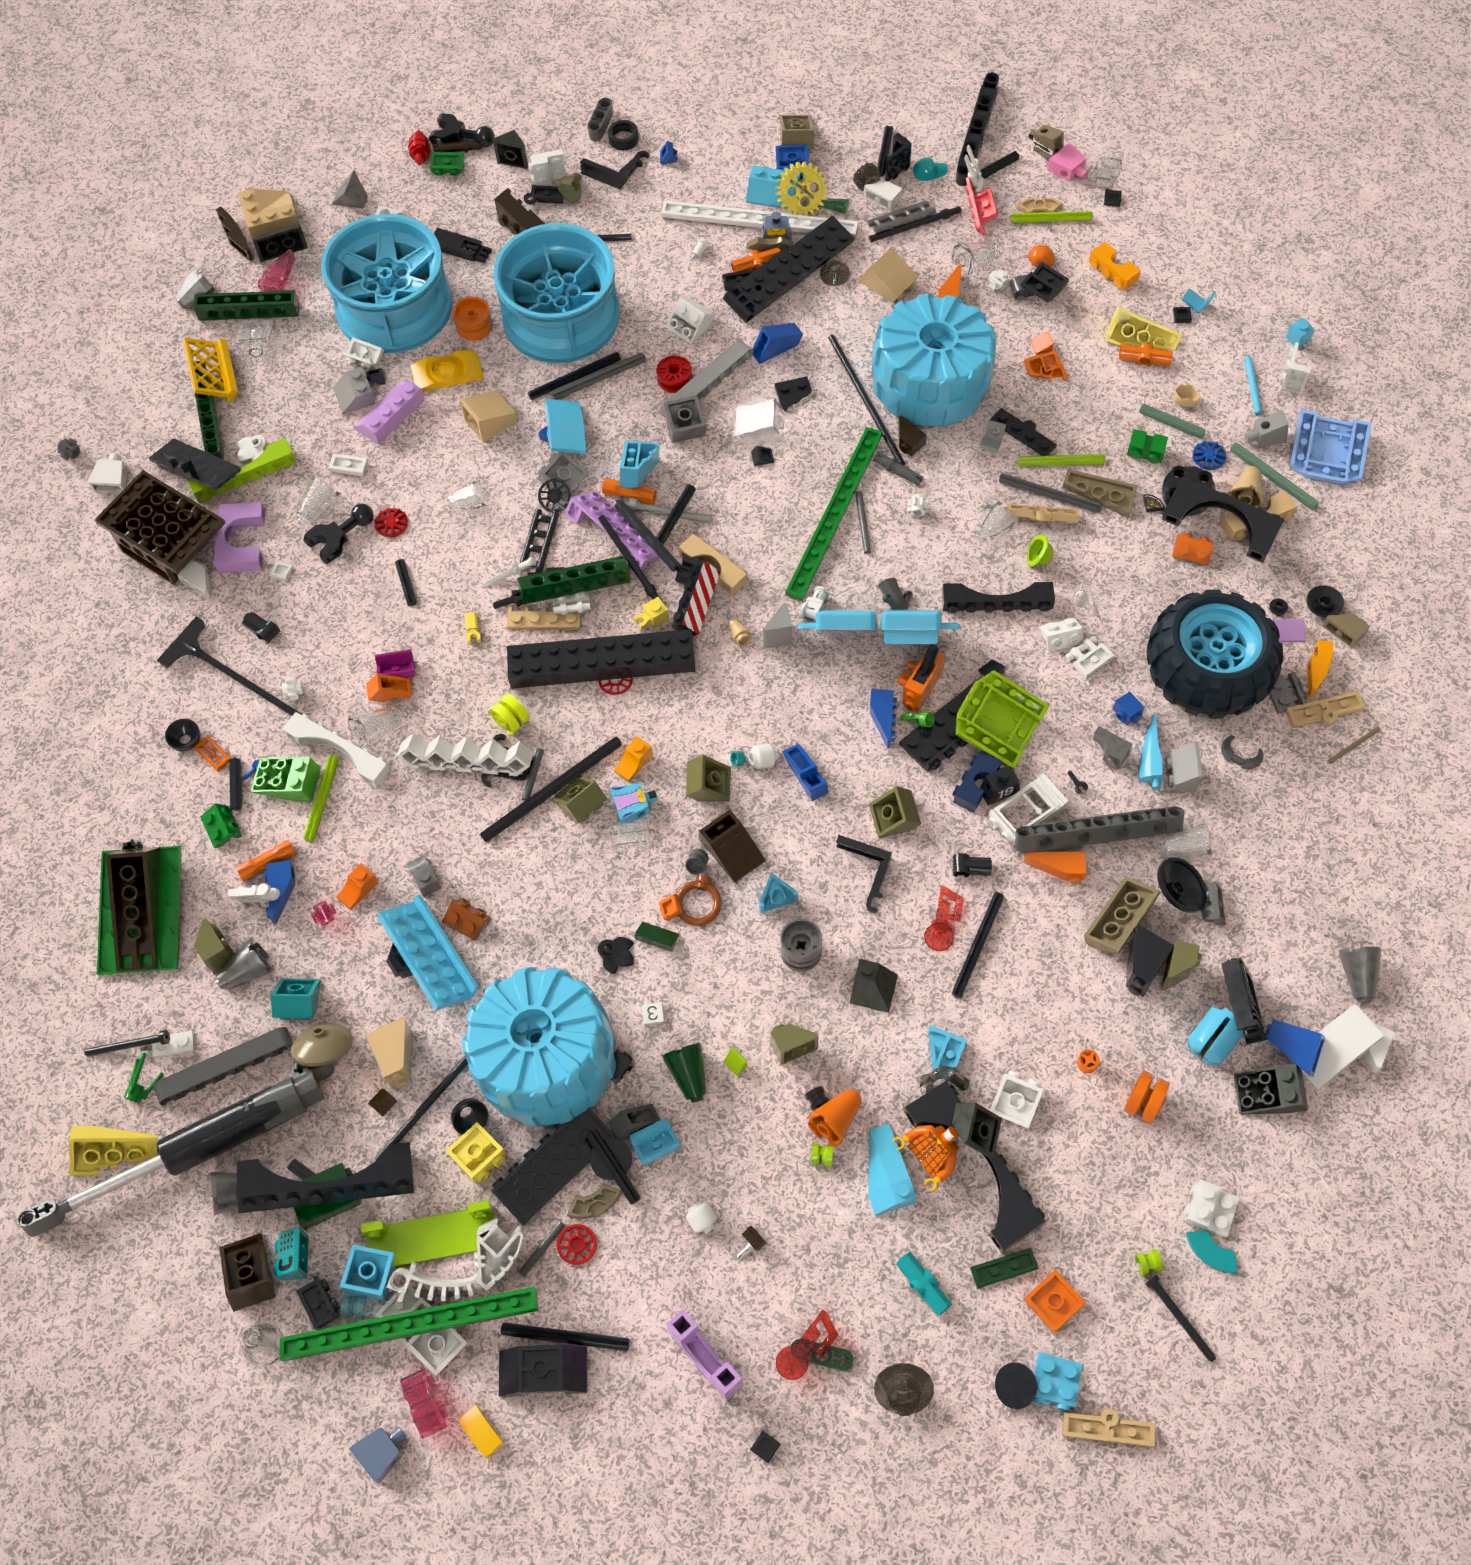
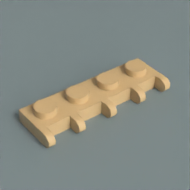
(542, 620)

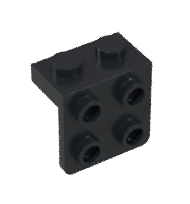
(900, 158)

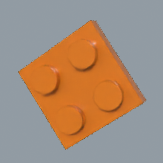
(1054, 1301)

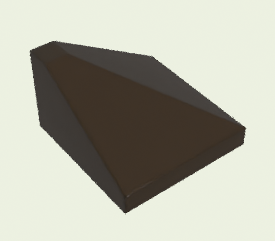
(382, 1102)

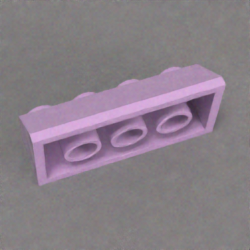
(390, 411)

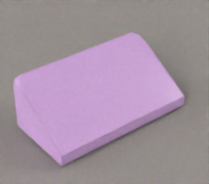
(1291, 630)

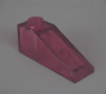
(277, 274)

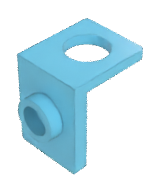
(1195, 301)

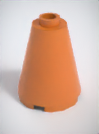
(835, 1117)

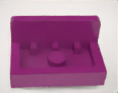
(396, 663)

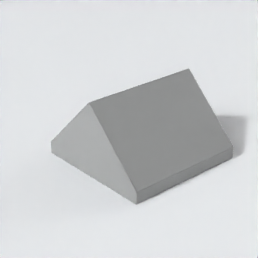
(779, 629)

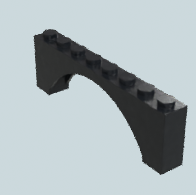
(264, 1190)
(1016, 1213)

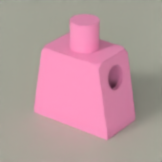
(1068, 163)

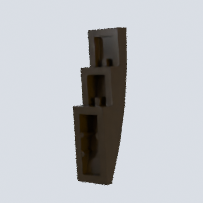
(234, 233)

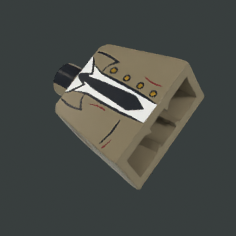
(1047, 141)

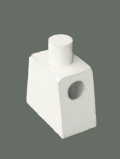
(108, 475)

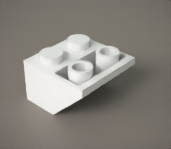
(689, 319)

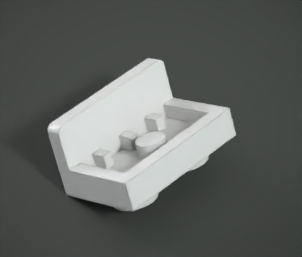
(363, 352)
(1062, 634)

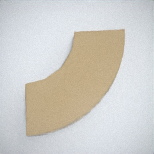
(1039, 205)

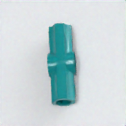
(924, 1283)

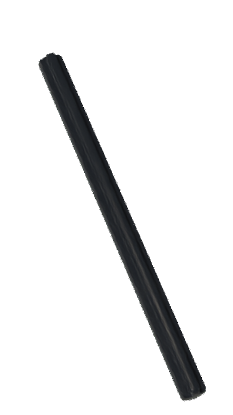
(550, 789)

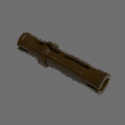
(462, 146)

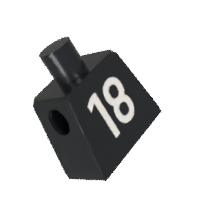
(1002, 785)

